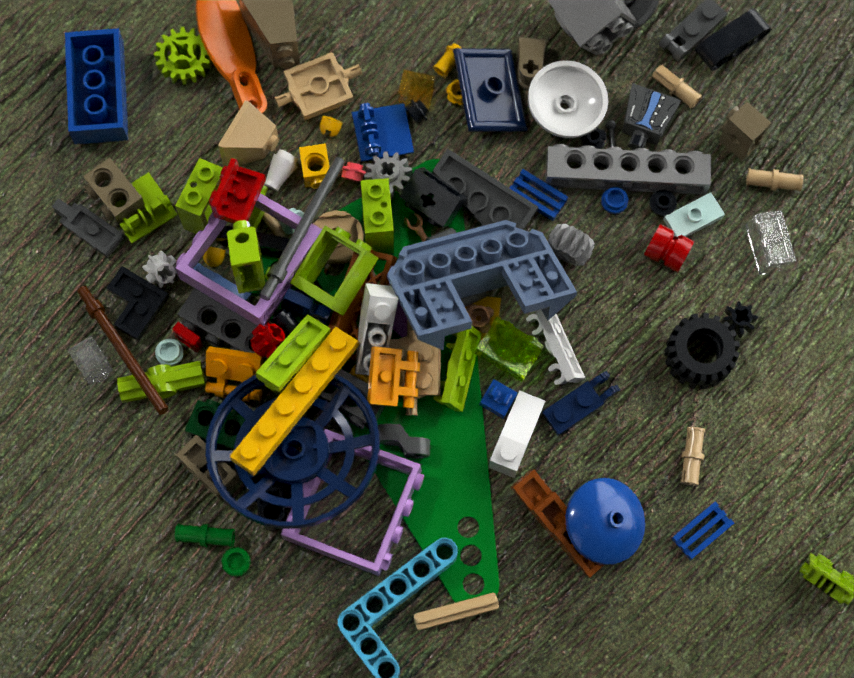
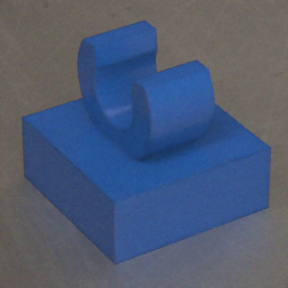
(498, 398)

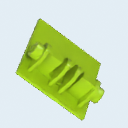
(156, 212)
(822, 566)

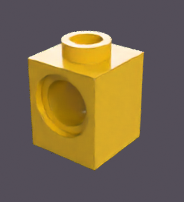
(312, 156)

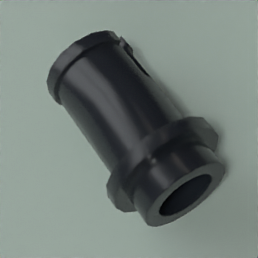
(285, 320)

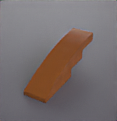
(551, 514)

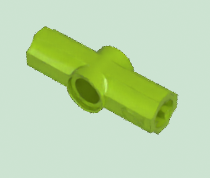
(165, 379)

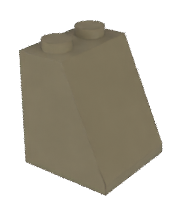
(274, 29)

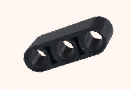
(733, 39)

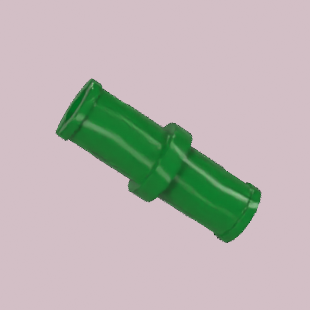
(205, 535)

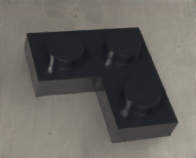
(143, 302)

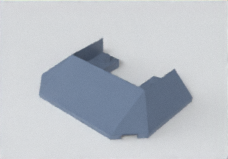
(442, 270)

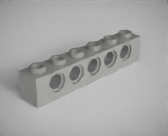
(640, 179)

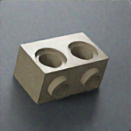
(117, 190)
(194, 459)

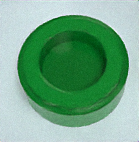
(236, 562)

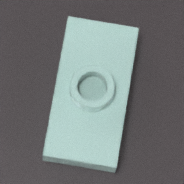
(694, 216)

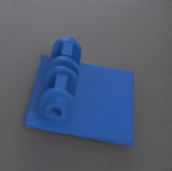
(382, 131)

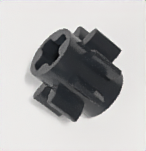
(745, 324)

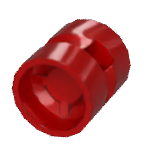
(669, 248)

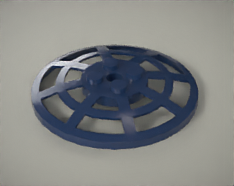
(299, 468)

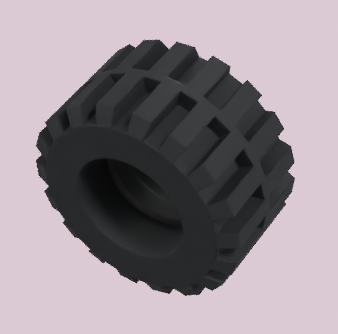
(707, 330)

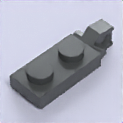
(88, 227)

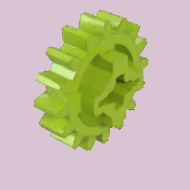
(181, 65)

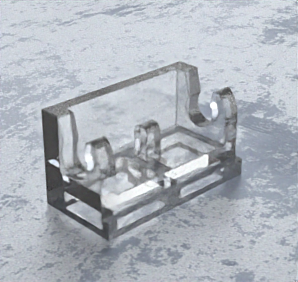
(770, 241)

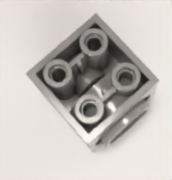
(594, 22)

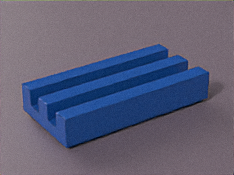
(562, 198)
(720, 515)

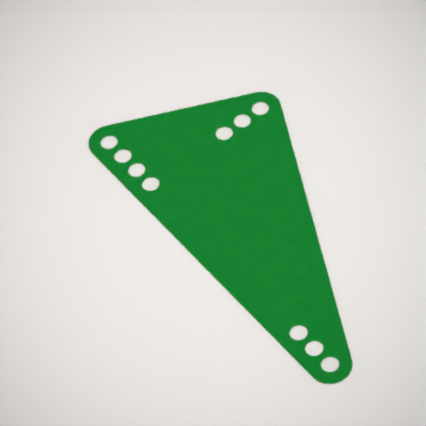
(457, 470)

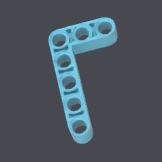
(390, 602)

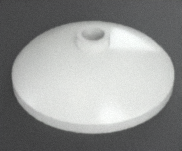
(568, 84)

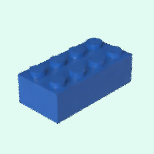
(96, 86)

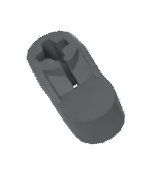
(410, 446)

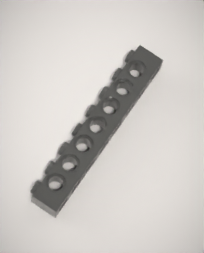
(200, 306)

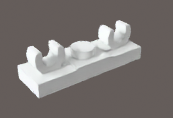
(559, 347)

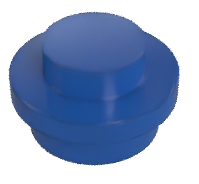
(614, 200)

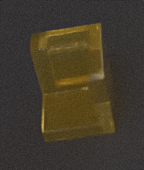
(416, 87)

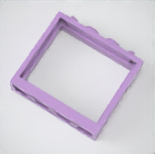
(203, 239)
(394, 530)

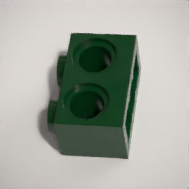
(209, 408)

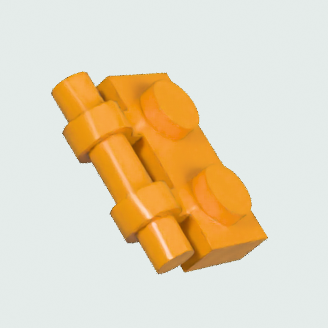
(231, 365)
(385, 377)

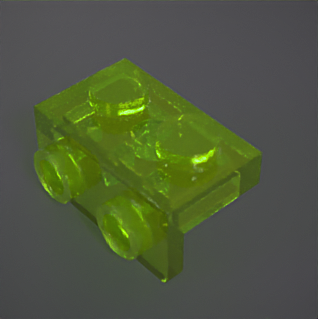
(509, 349)

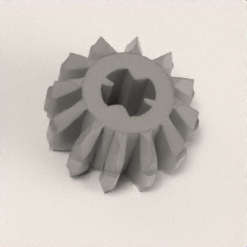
(571, 244)

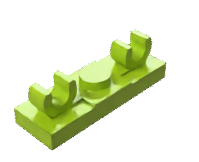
(292, 353)
(459, 369)

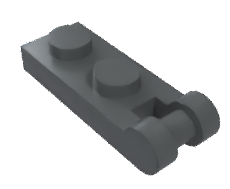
(693, 29)

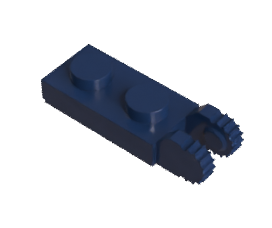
(578, 404)

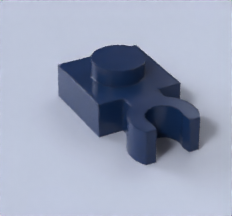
(302, 304)

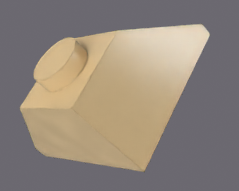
(248, 136)

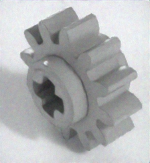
(391, 168)

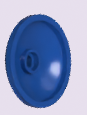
(592, 524)

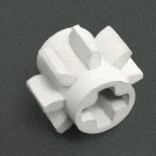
(160, 269)

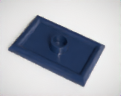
(490, 90)

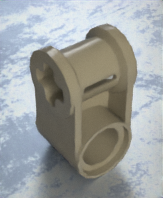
(530, 59)

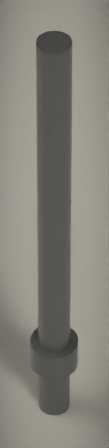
(278, 271)

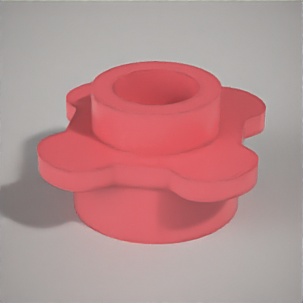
(353, 172)

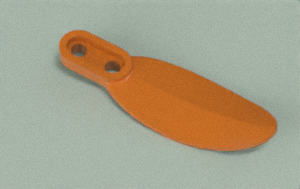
(230, 48)

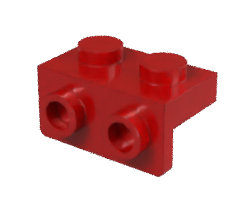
(236, 193)

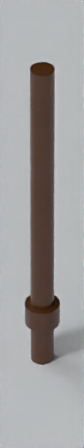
(97, 311)

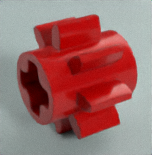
(267, 339)

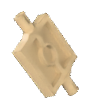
(318, 86)
(430, 366)

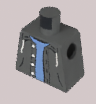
(647, 116)

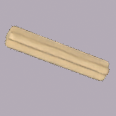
(456, 611)

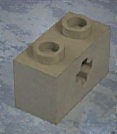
(744, 130)

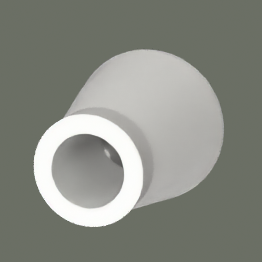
(280, 169)

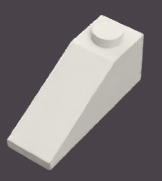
(516, 434)

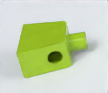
(243, 251)

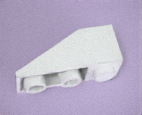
(375, 323)

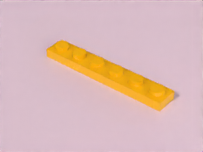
(294, 401)

